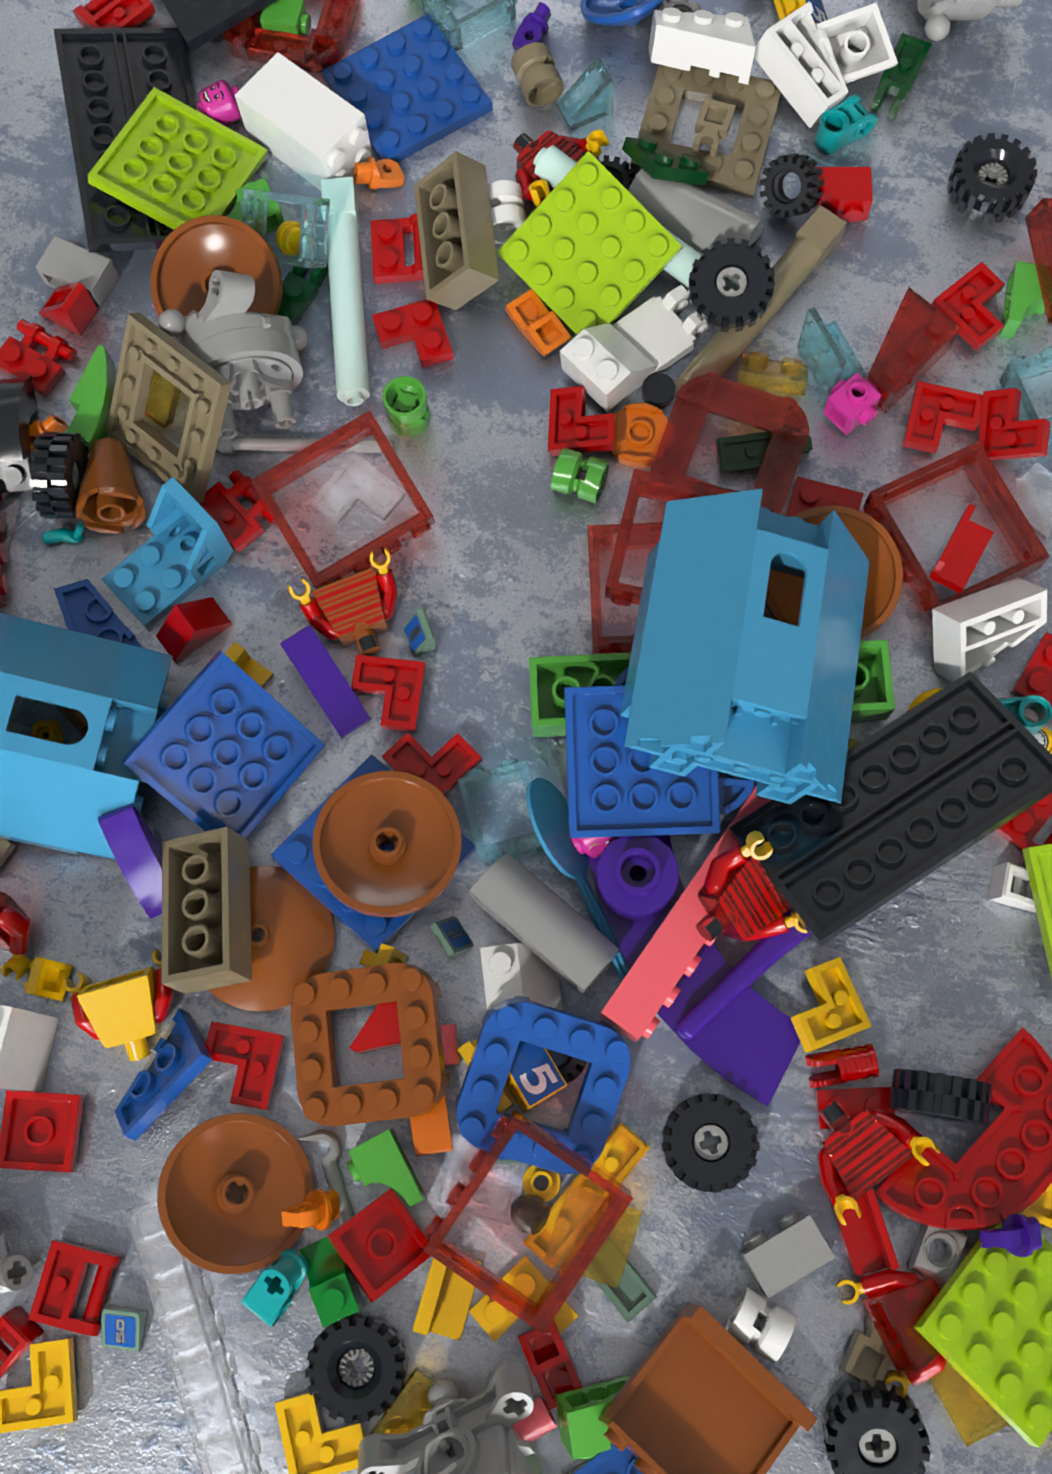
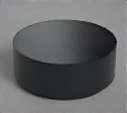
(658, 390)

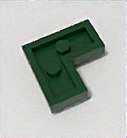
(662, 164)

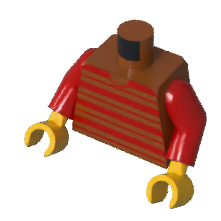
(353, 607)

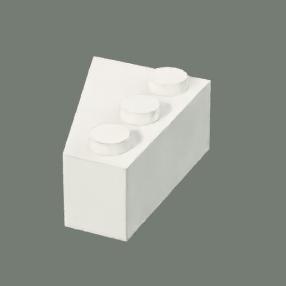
(800, 66)

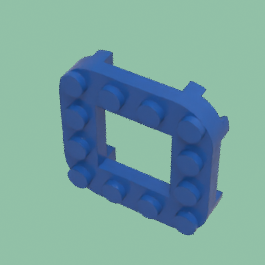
(554, 1030)

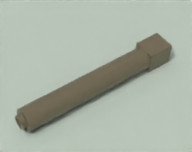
(810, 249)

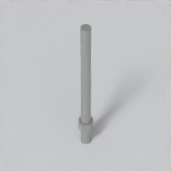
(286, 444)

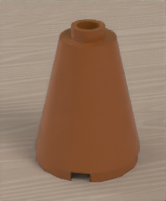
(109, 490)

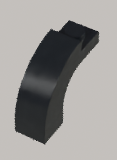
(16, 407)

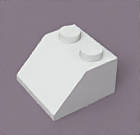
(858, 43)
(605, 364)
(517, 971)

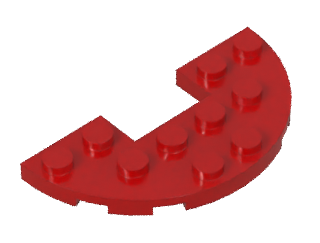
(1004, 1166)

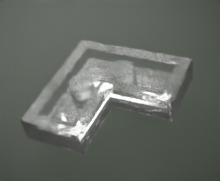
(355, 482)
(492, 1197)

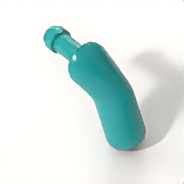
(63, 534)

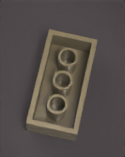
(456, 231)
(206, 911)

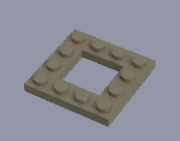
(759, 106)
(150, 349)

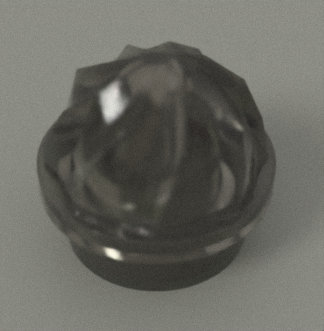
(529, 1213)

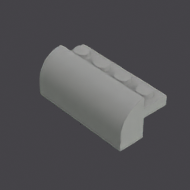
(693, 213)
(544, 922)

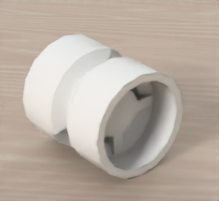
(506, 208)
(773, 1331)

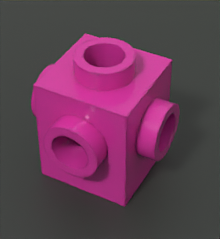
(852, 403)

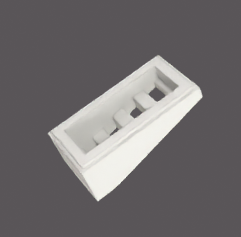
(1006, 887)

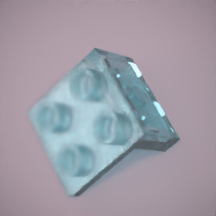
(827, 351)

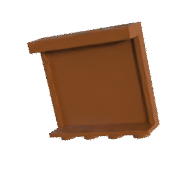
(703, 1405)

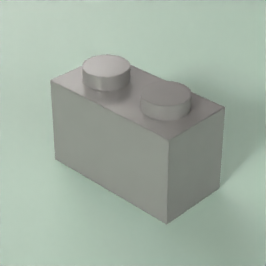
(71, 263)
(786, 1253)

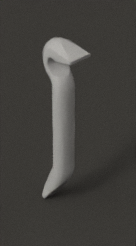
(331, 1169)

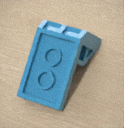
(175, 561)

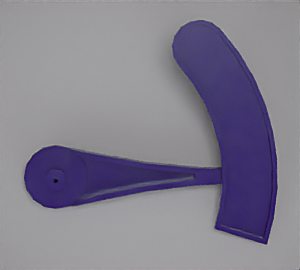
(716, 1008)

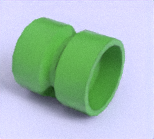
(406, 406)
(568, 472)

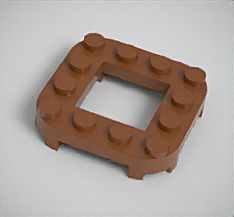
(419, 1036)

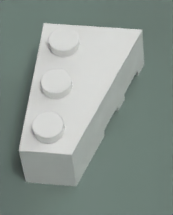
(702, 41)
(983, 624)

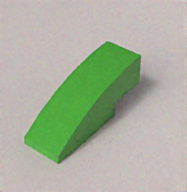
(93, 398)

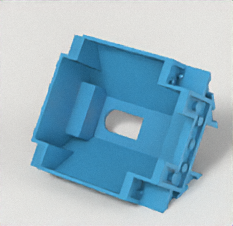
(734, 687)
(57, 789)

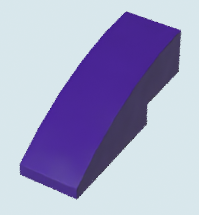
(325, 681)
(136, 855)

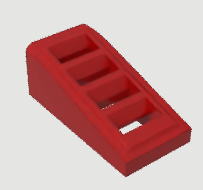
(19, 1334)

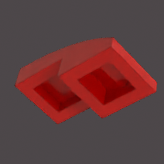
(550, 1362)

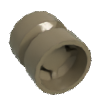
(537, 74)

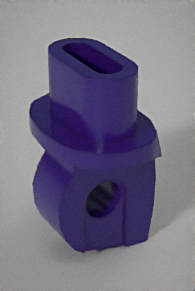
(532, 25)
(1018, 1235)

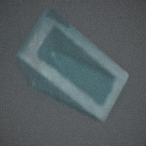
(588, 97)

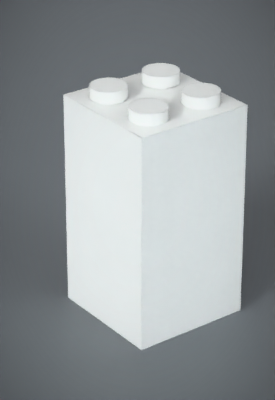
(303, 122)
(24, 1048)

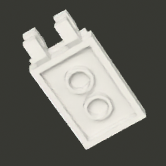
(660, 332)

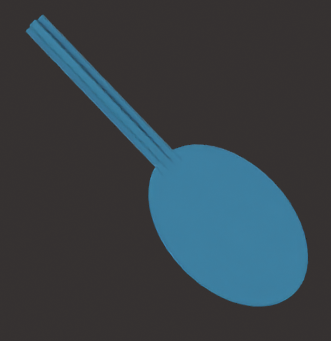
(550, 822)

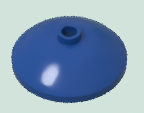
(618, 12)

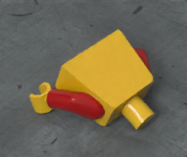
(122, 1007)

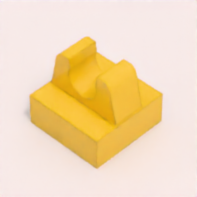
(385, 955)
(47, 978)

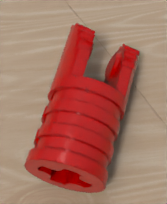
(849, 1063)

